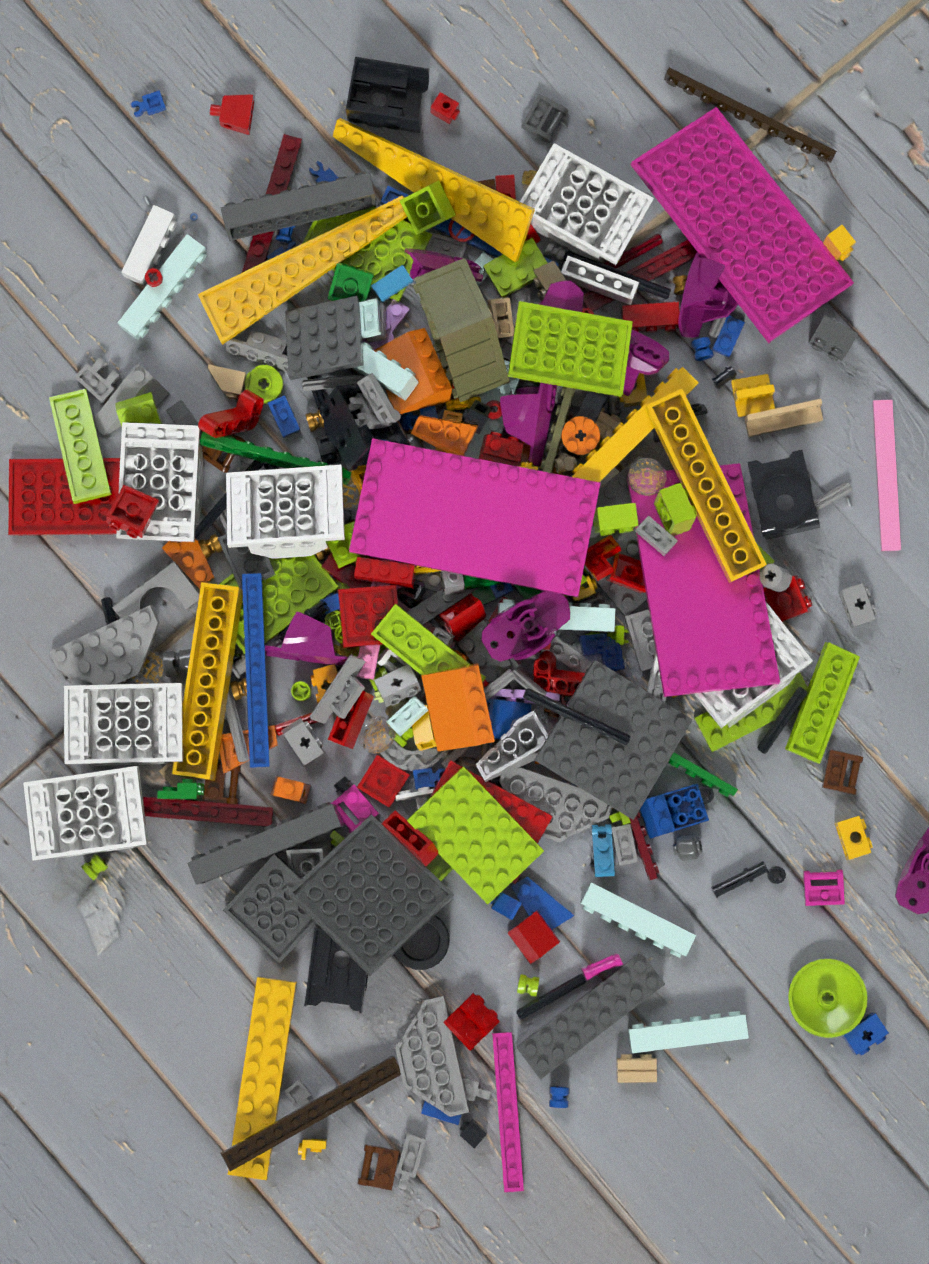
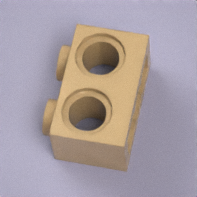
(502, 316)

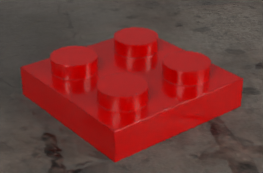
(383, 781)

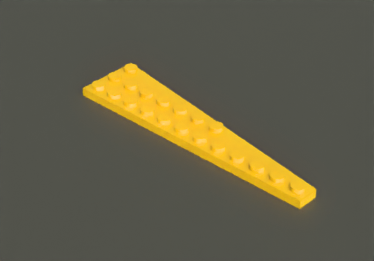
(477, 208)
(256, 292)

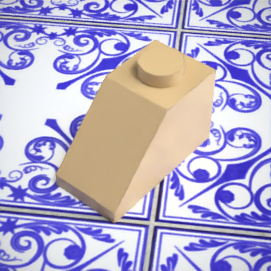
(229, 381)

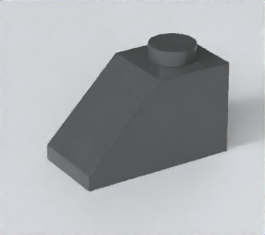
(181, 415)

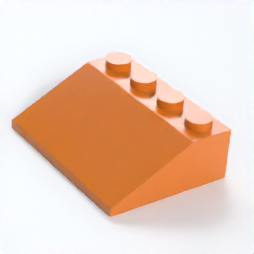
(417, 353)
(458, 708)

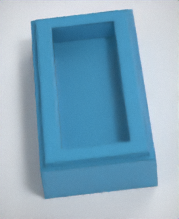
(392, 283)

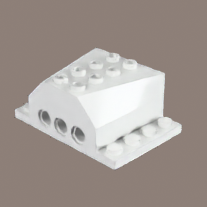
(584, 206)
(169, 467)
(285, 510)
(734, 704)
(123, 724)
(85, 813)

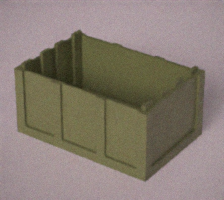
(462, 330)

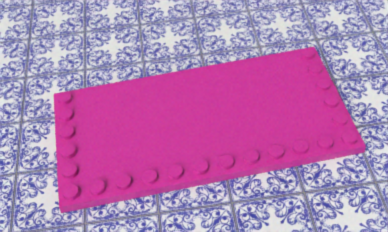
(743, 221)
(474, 517)
(702, 626)

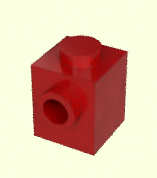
(445, 108)

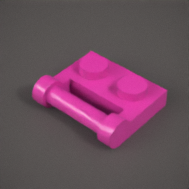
(357, 804)
(823, 894)
(601, 965)

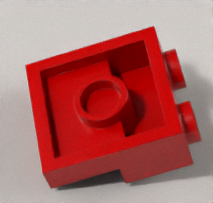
(500, 449)
(132, 512)
(789, 602)
(472, 1021)

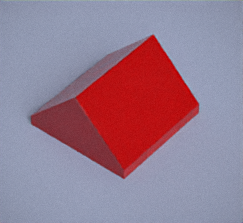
(627, 573)
(463, 614)
(534, 937)

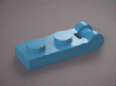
(603, 851)

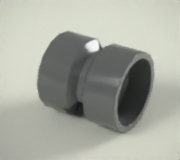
(169, 662)

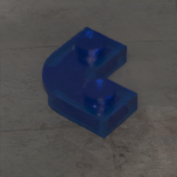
(603, 645)

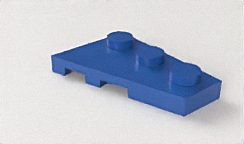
(536, 899)

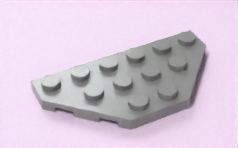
(110, 652)
(568, 804)
(431, 1061)

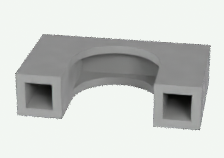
(170, 579)

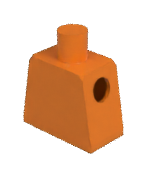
(290, 790)

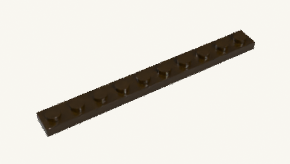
(746, 113)
(311, 1113)

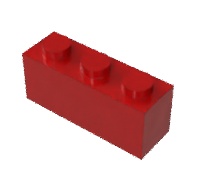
(652, 316)
(385, 572)
(347, 730)
(411, 838)

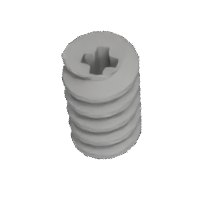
(775, 577)

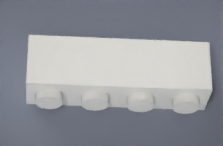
(149, 244)
(600, 280)

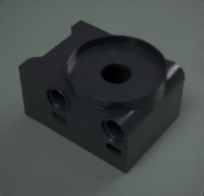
(399, 83)
(344, 433)
(779, 478)
(332, 983)

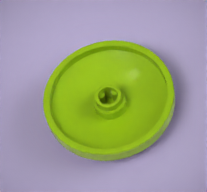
(827, 998)

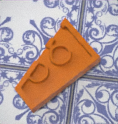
(445, 434)
(190, 560)
(228, 753)

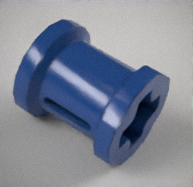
(285, 235)

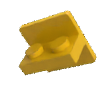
(753, 394)

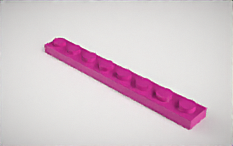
(508, 1112)

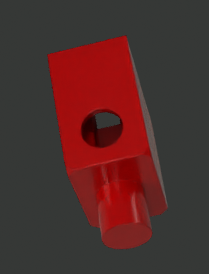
(235, 112)
(506, 185)

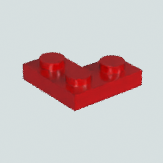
(597, 557)

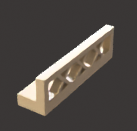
(784, 418)

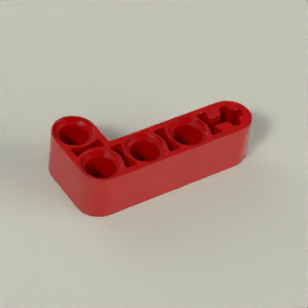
(234, 420)
(555, 675)

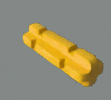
(456, 404)

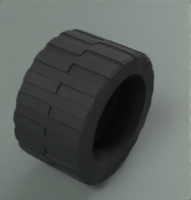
(436, 957)

